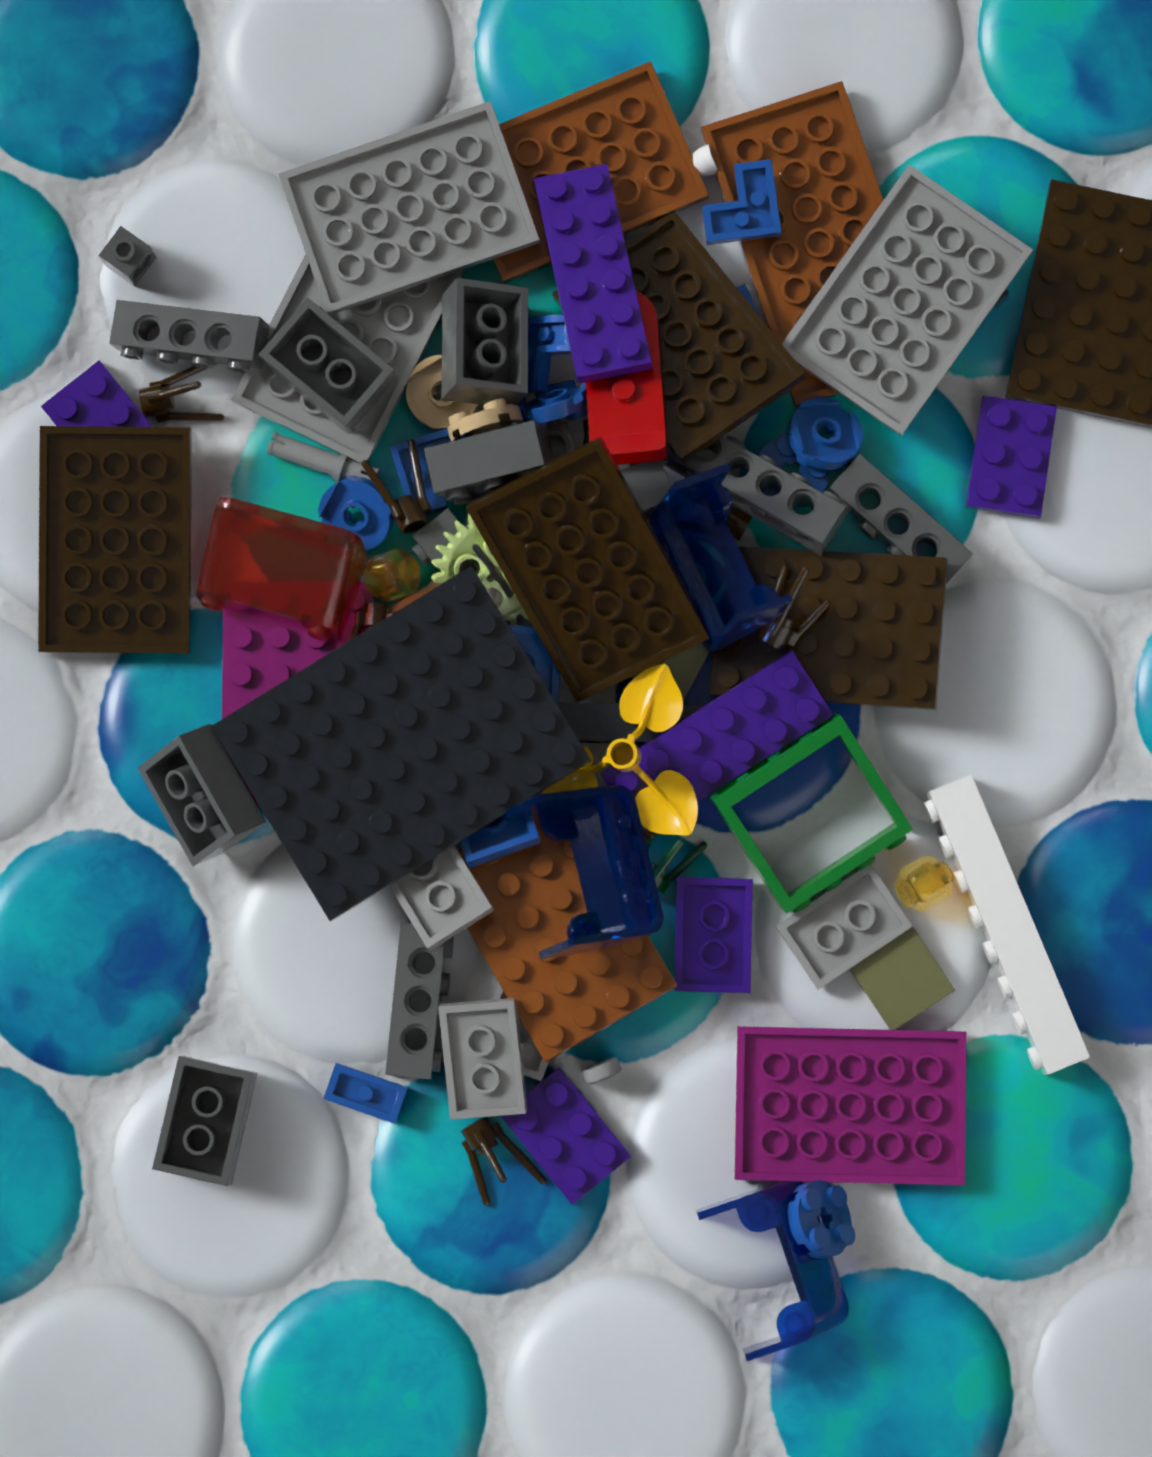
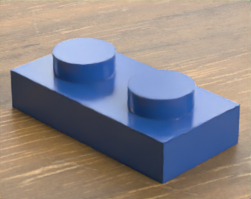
(365, 1093)

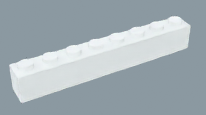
(1006, 925)

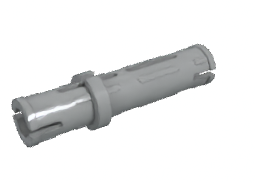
(315, 458)

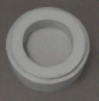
(601, 1070)

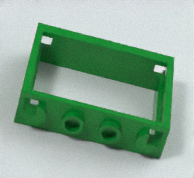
(776, 764)

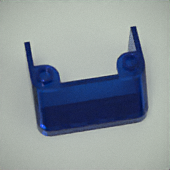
(708, 561)
(609, 861)
(816, 1280)

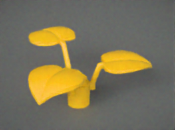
(670, 801)

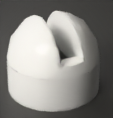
(704, 161)

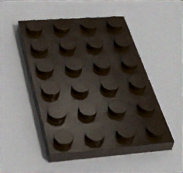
(1089, 307)
(713, 346)
(115, 539)
(588, 570)
(871, 643)

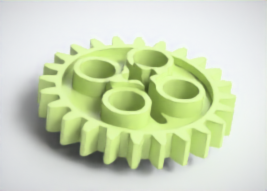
(461, 549)

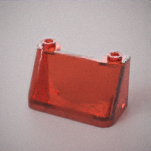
(282, 566)

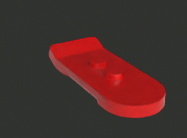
(631, 406)

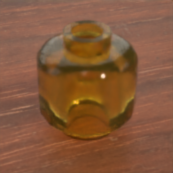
(392, 575)
(924, 883)

